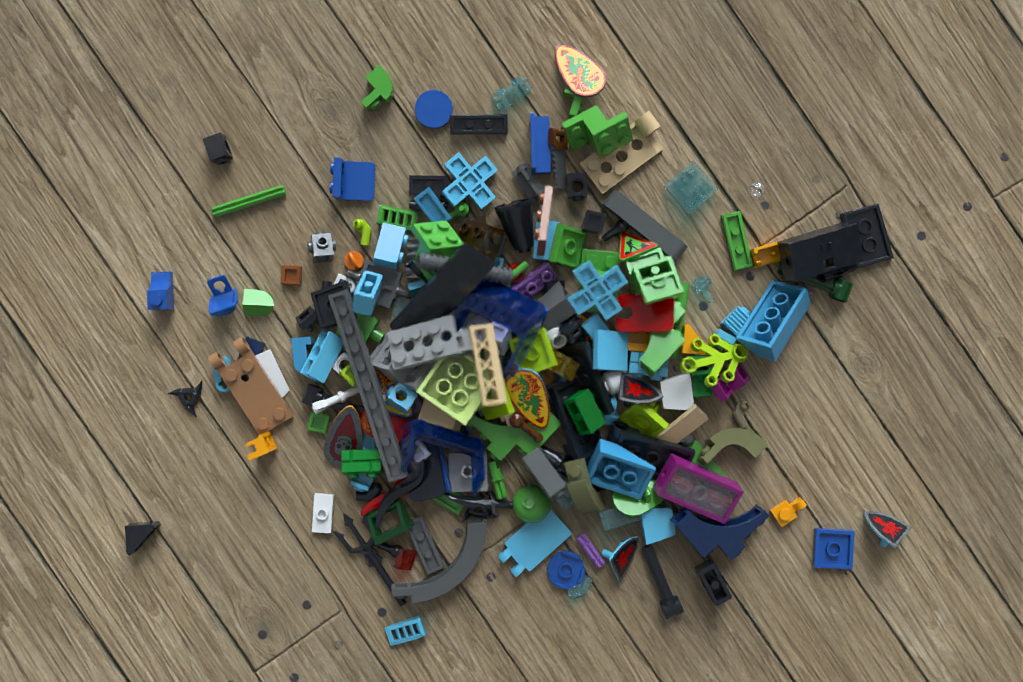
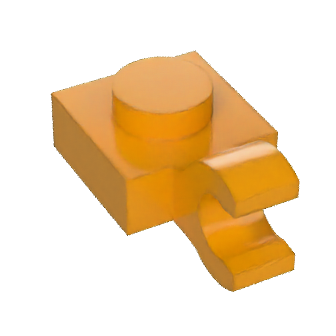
(785, 512)

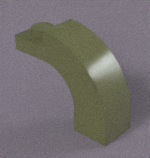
(746, 441)
(581, 489)

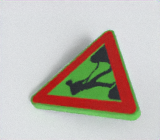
(633, 246)

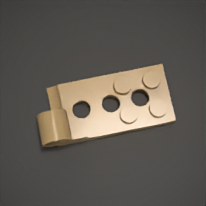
(641, 131)

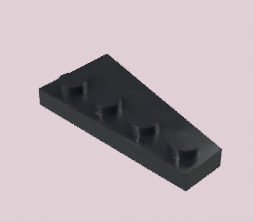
(587, 376)

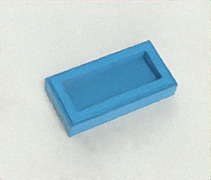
(432, 206)

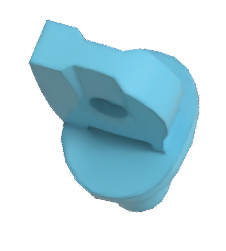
(614, 416)

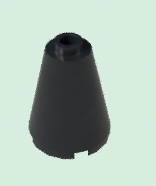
(517, 223)

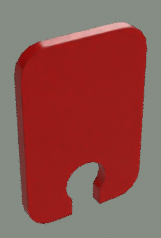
(646, 318)

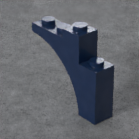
(707, 534)

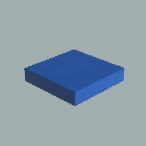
(833, 548)

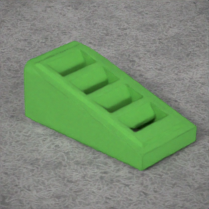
(382, 208)

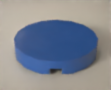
(433, 109)
(566, 569)

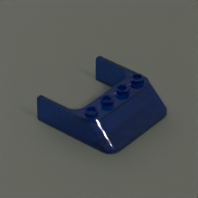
(507, 309)
(448, 439)

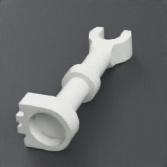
(341, 397)

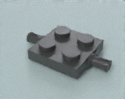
(390, 282)

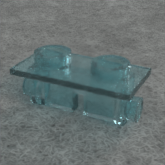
(517, 87)

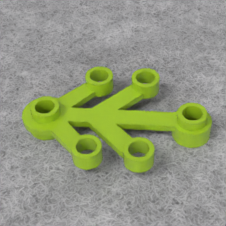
(716, 358)

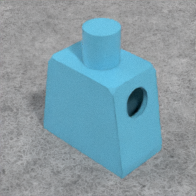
(657, 524)

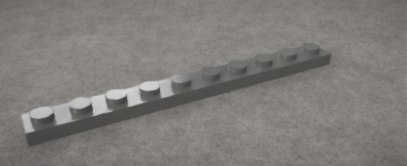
(367, 384)

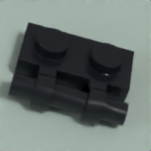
(419, 183)

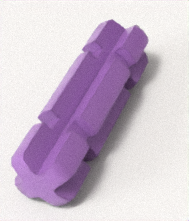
(590, 550)

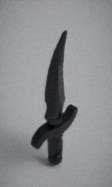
(474, 502)

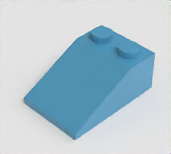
(619, 470)

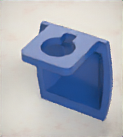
(222, 302)

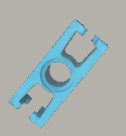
(322, 356)

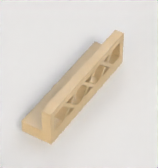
(492, 364)

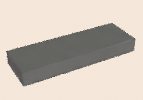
(425, 546)

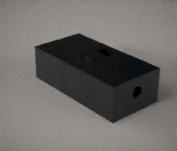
(820, 251)

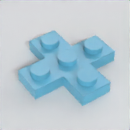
(469, 181)
(597, 290)

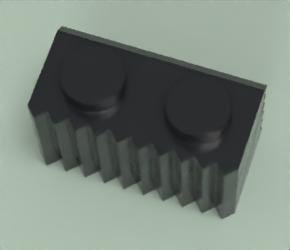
(713, 582)

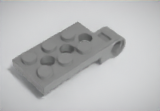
(456, 347)

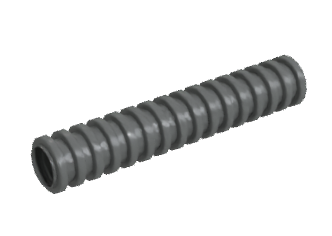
(433, 263)

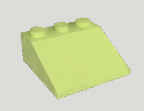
(454, 387)

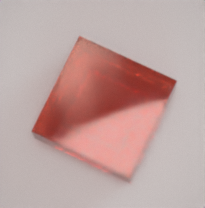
(405, 559)

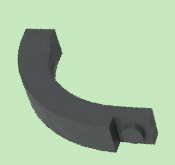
(454, 573)

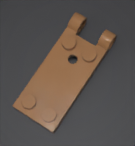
(257, 395)

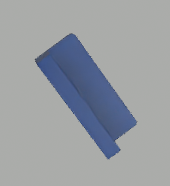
(539, 145)

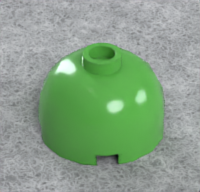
(531, 504)

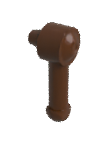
(517, 421)

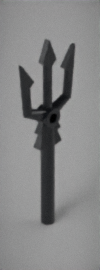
(369, 552)

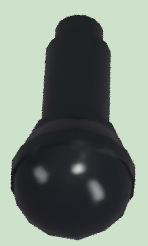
(620, 227)
(393, 550)

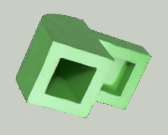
(382, 88)

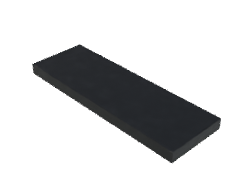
(446, 287)

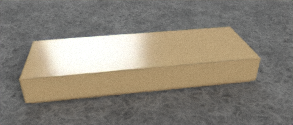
(683, 425)

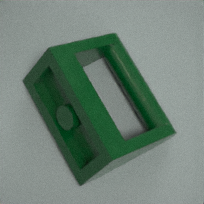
(406, 523)

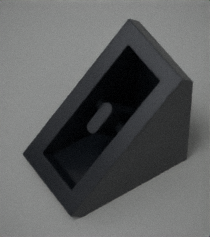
(137, 534)

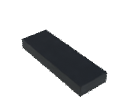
(478, 124)

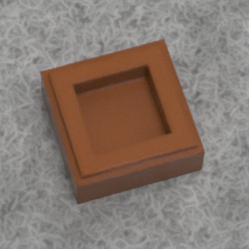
(291, 275)

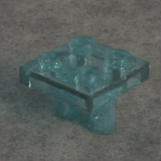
(691, 187)

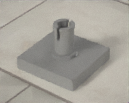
(461, 473)

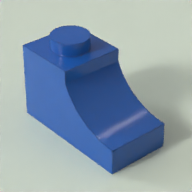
(161, 294)

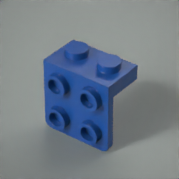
(352, 180)

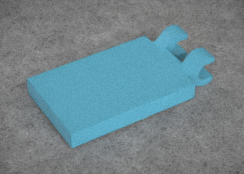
(534, 542)

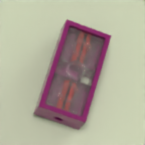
(698, 489)

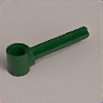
(837, 289)

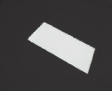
(271, 367)

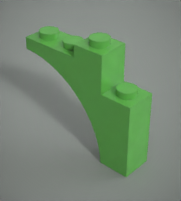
(662, 344)
(505, 438)

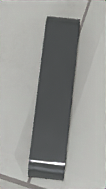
(644, 225)

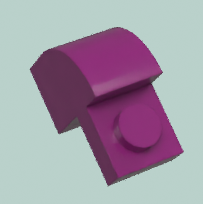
(724, 390)

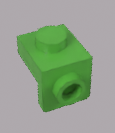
(576, 107)

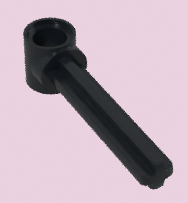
(315, 393)
(670, 603)

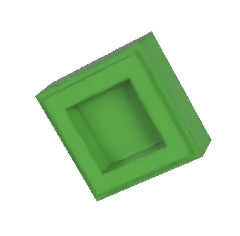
(318, 422)

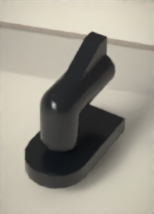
(569, 326)

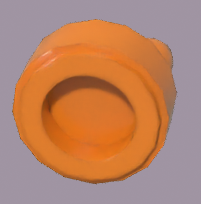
(354, 260)

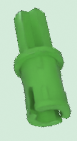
(497, 479)

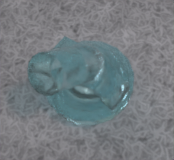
(701, 284)

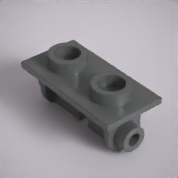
(529, 183)

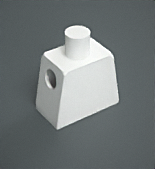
(676, 392)

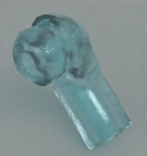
(580, 590)

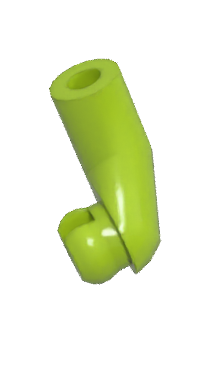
(365, 231)

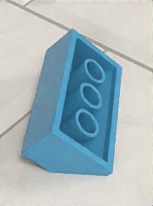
(774, 319)

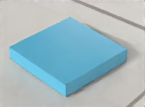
(610, 350)

